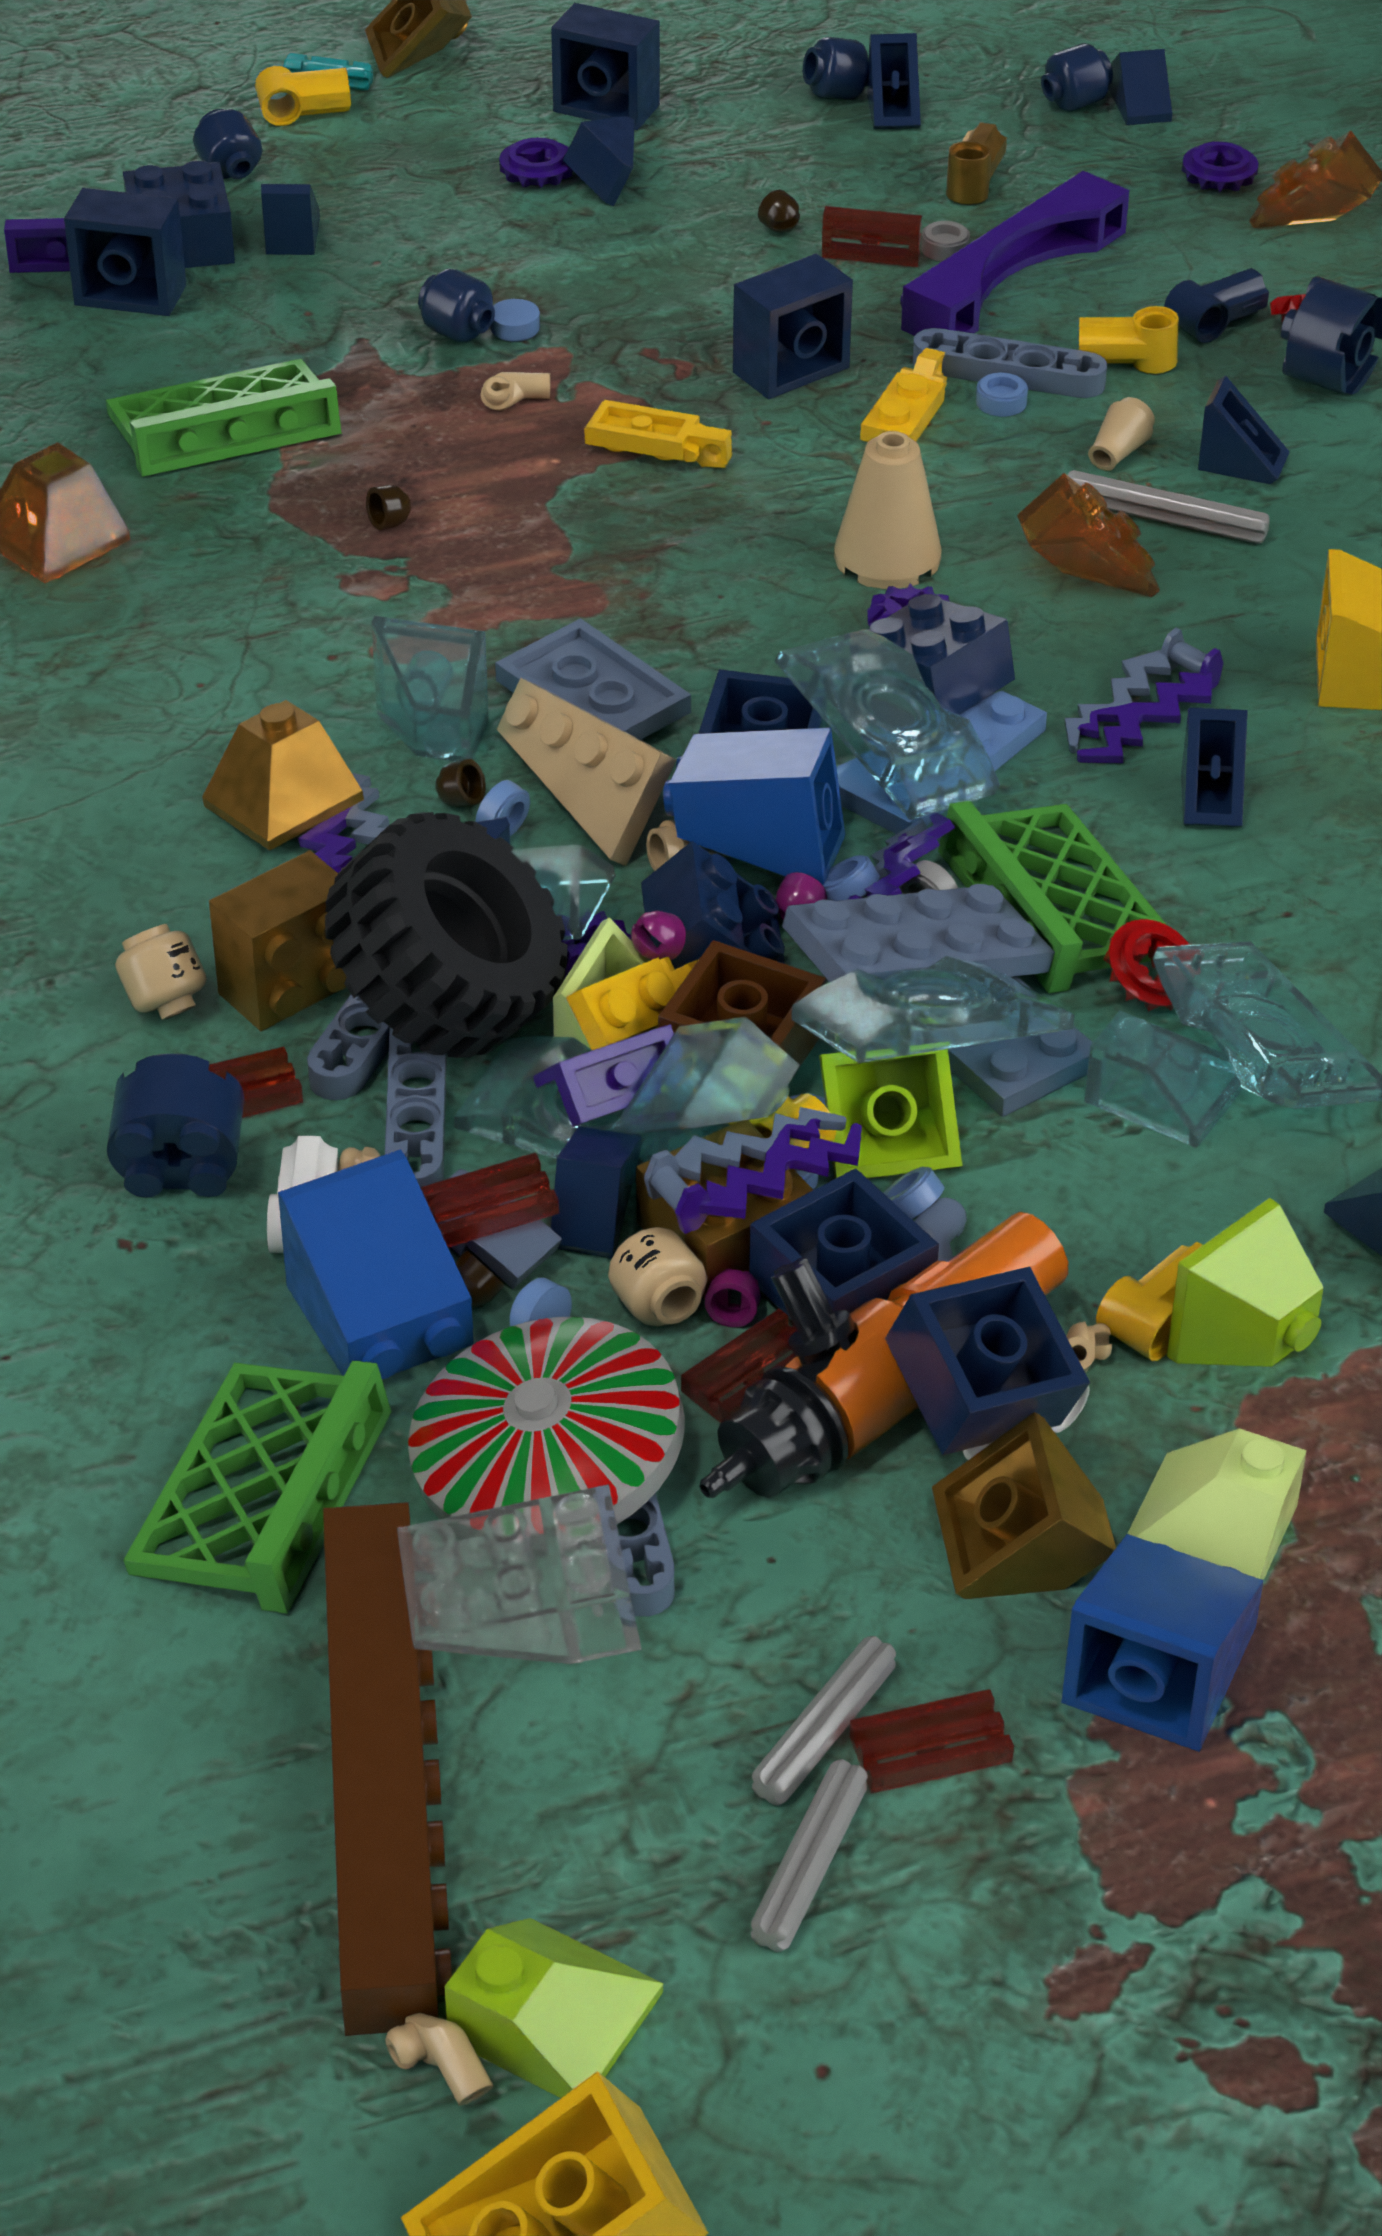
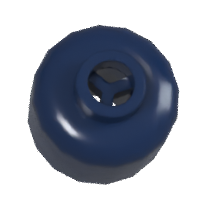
(836, 68)
(1077, 77)
(230, 140)
(456, 305)

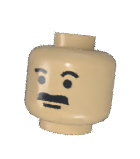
(160, 971)
(657, 1277)

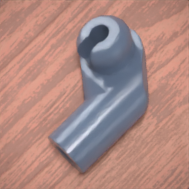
(943, 1222)

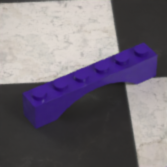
(1067, 221)

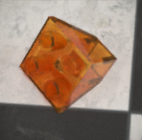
(1321, 187)
(56, 514)
(1086, 539)

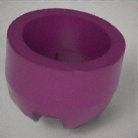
(797, 890)
(665, 928)
(719, 1296)

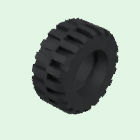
(445, 935)

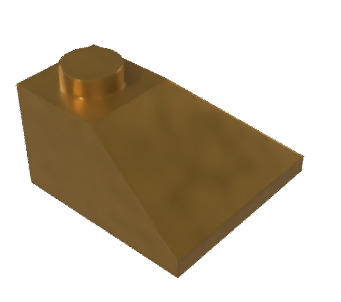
(414, 30)
(280, 777)
(1021, 1516)

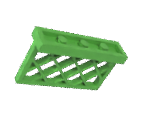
(218, 421)
(983, 858)
(291, 1532)

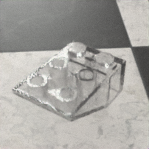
(522, 1581)

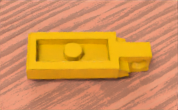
(909, 399)
(658, 434)
(627, 1001)

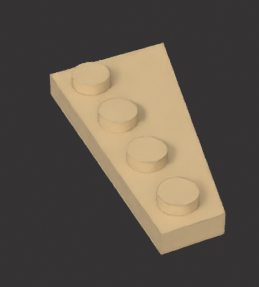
(588, 765)

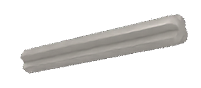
(1178, 508)

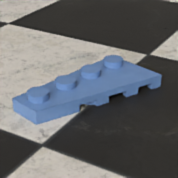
(1004, 728)

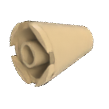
(889, 518)

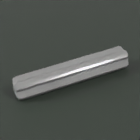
(823, 1720)
(809, 1856)

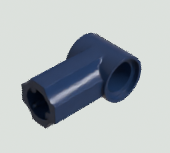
(1209, 308)

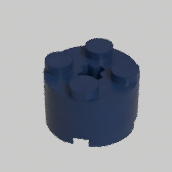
(1332, 336)
(175, 1126)

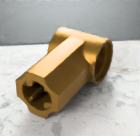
(973, 164)

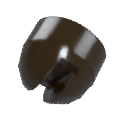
(779, 212)
(387, 506)
(461, 783)
(478, 1279)

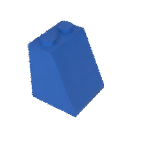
(761, 798)
(373, 1267)
(1159, 1640)

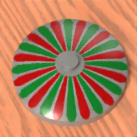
(547, 1416)

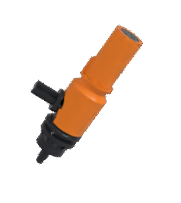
(844, 1376)

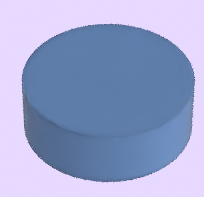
(515, 320)
(1001, 394)
(505, 800)
(850, 878)
(915, 1191)
(539, 1301)

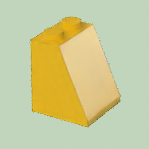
(1350, 634)

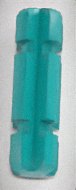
(359, 75)

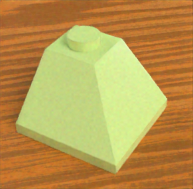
(1224, 1500)

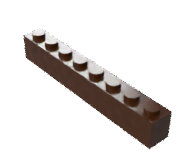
(382, 1778)

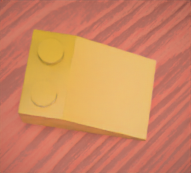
(568, 2172)

